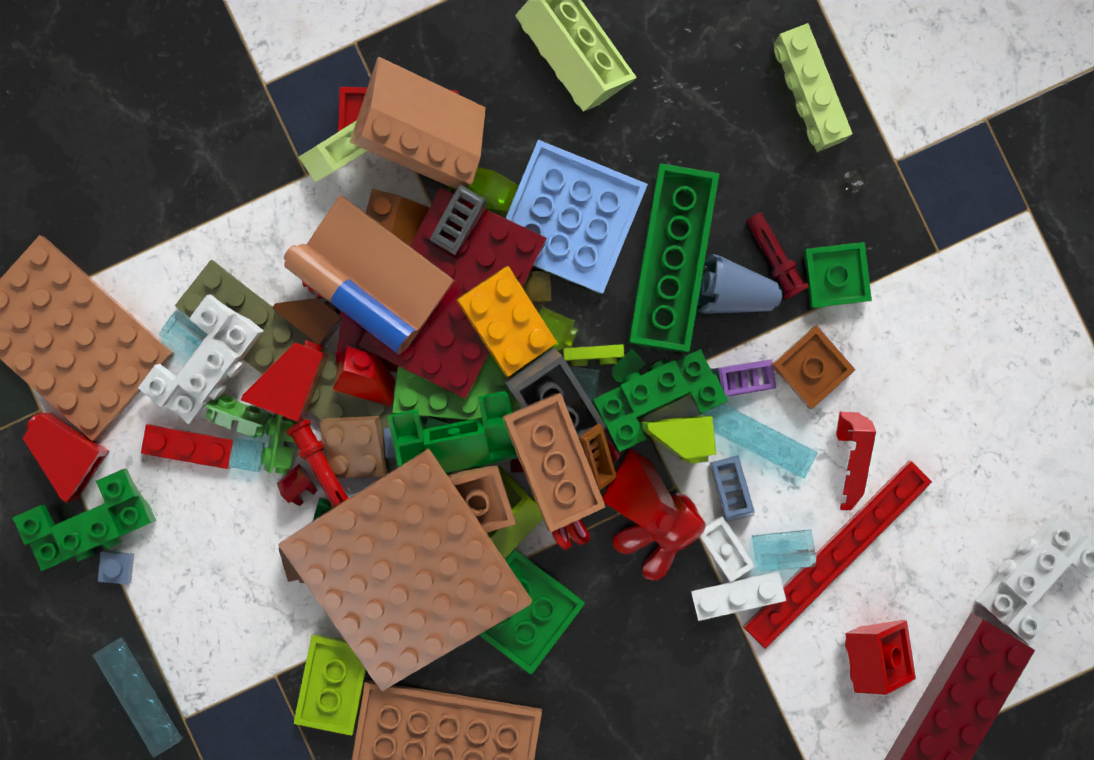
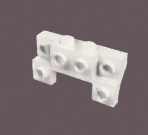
(211, 364)
(1033, 572)

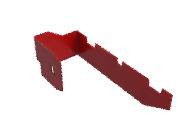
(860, 458)

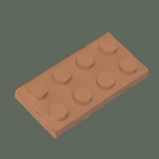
(554, 462)

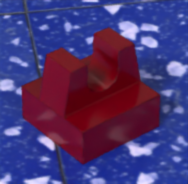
(294, 484)

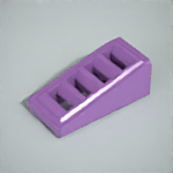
(727, 377)

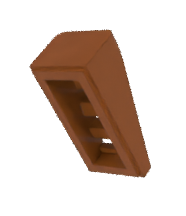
(602, 466)

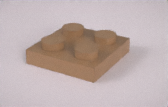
(354, 446)

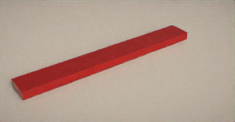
(838, 553)

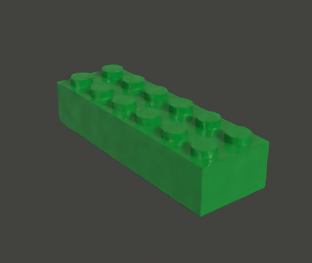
(673, 258)

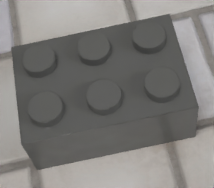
(552, 375)

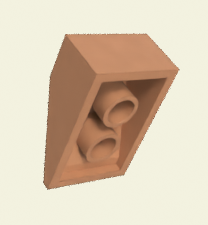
(485, 496)

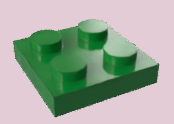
(837, 275)

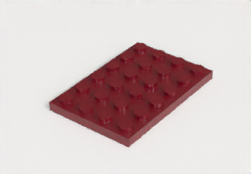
(447, 345)

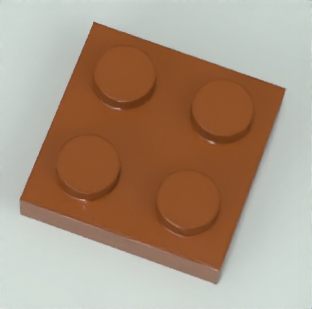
(813, 367)

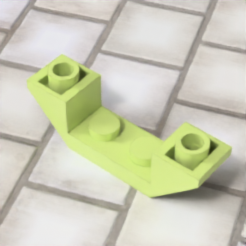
(331, 154)

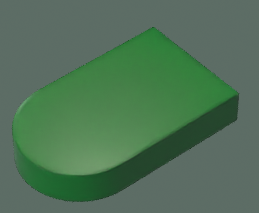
(627, 365)

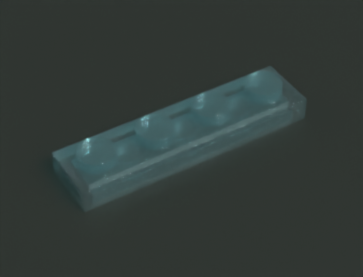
(762, 440)
(137, 697)

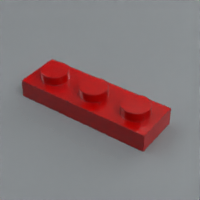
(187, 446)

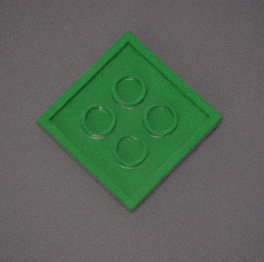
(536, 628)

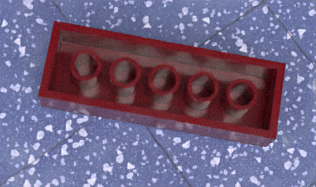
(963, 695)

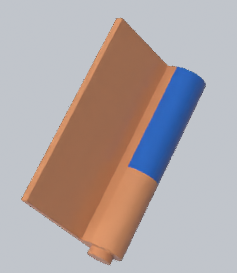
(369, 275)

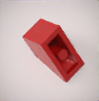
(364, 377)

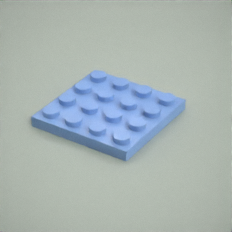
(579, 211)

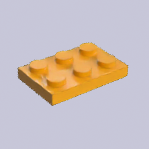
(506, 321)

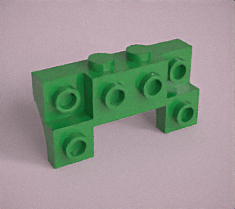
(655, 390)
(460, 443)
(78, 536)

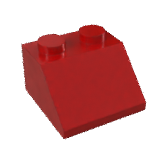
(880, 657)

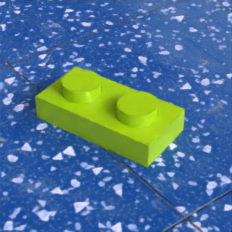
(581, 355)

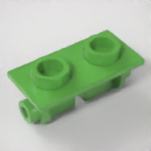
(249, 417)
(276, 454)

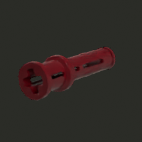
(757, 224)

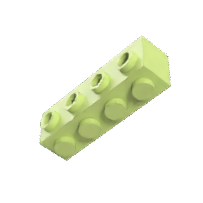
(812, 88)

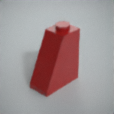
(289, 382)
(63, 454)
(641, 495)

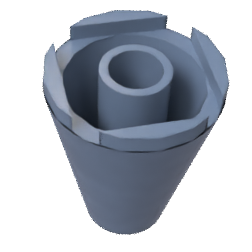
(735, 289)

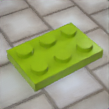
(330, 686)

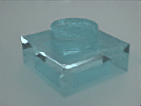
(246, 454)

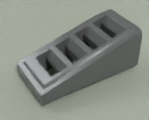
(449, 215)

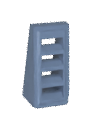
(740, 513)

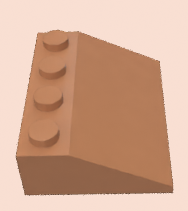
(420, 125)

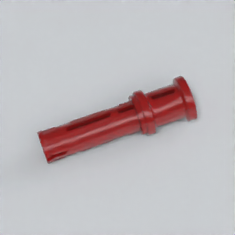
(311, 451)

